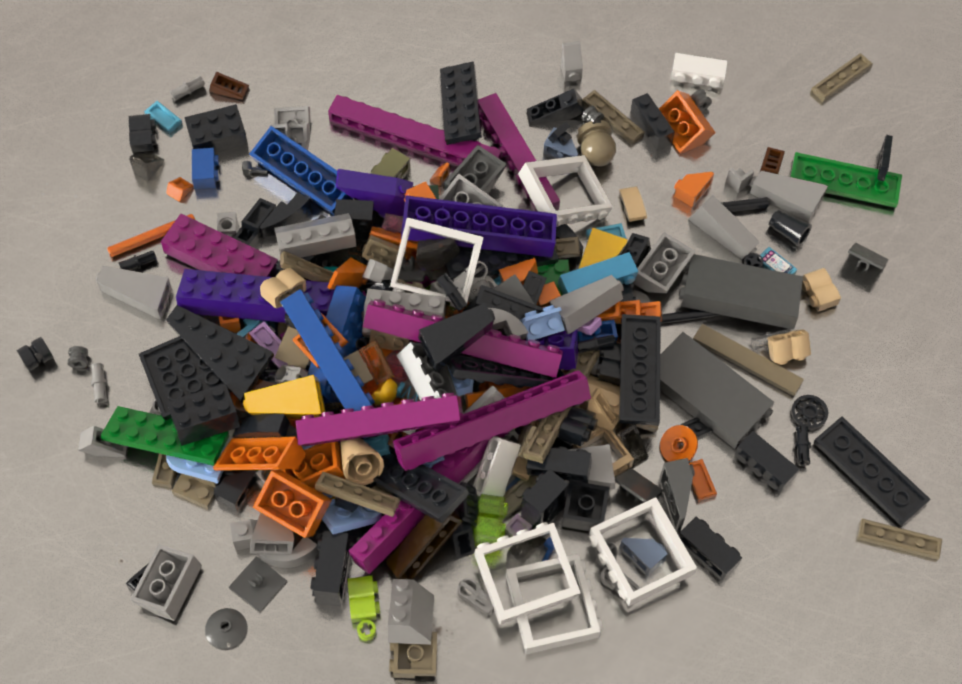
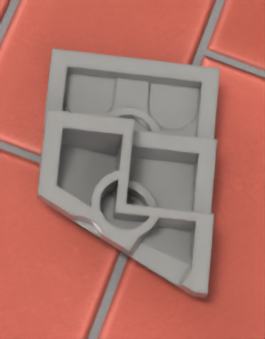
(294, 123)

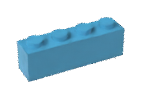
(620, 267)

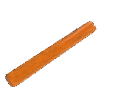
(141, 239)

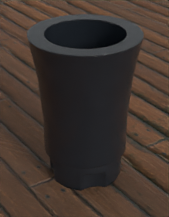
(790, 227)

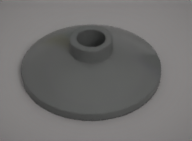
(229, 637)

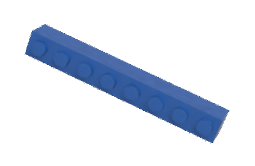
(326, 351)

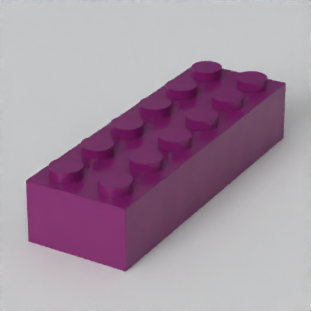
(214, 251)

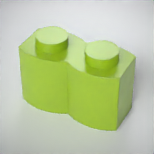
(362, 598)

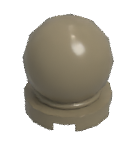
(597, 143)

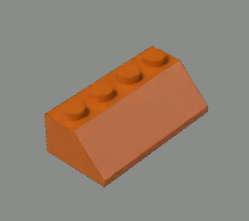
(261, 454)

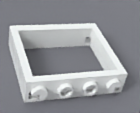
(579, 164)
(441, 231)
(670, 536)
(538, 604)
(563, 639)

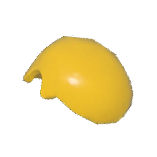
(385, 393)

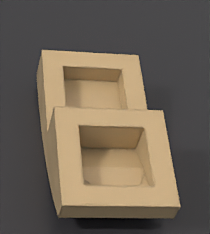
(633, 204)

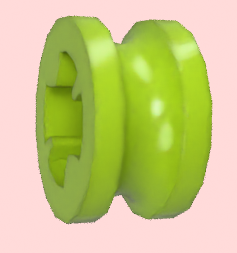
(369, 623)

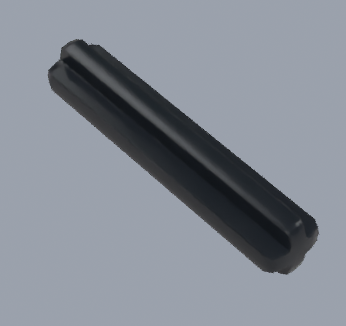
(749, 204)

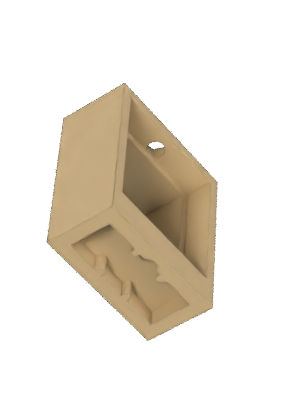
(625, 461)

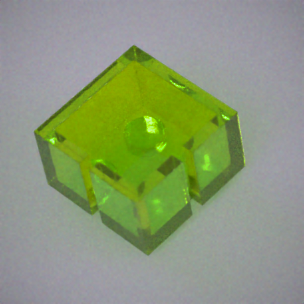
(489, 522)

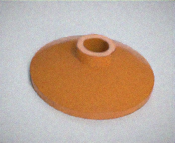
(673, 438)

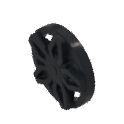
(809, 411)

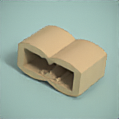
(282, 286)
(820, 289)
(789, 346)

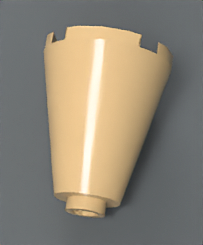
(360, 461)

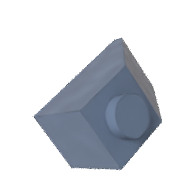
(557, 150)
(644, 553)

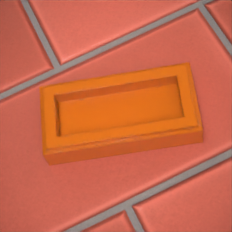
(702, 483)

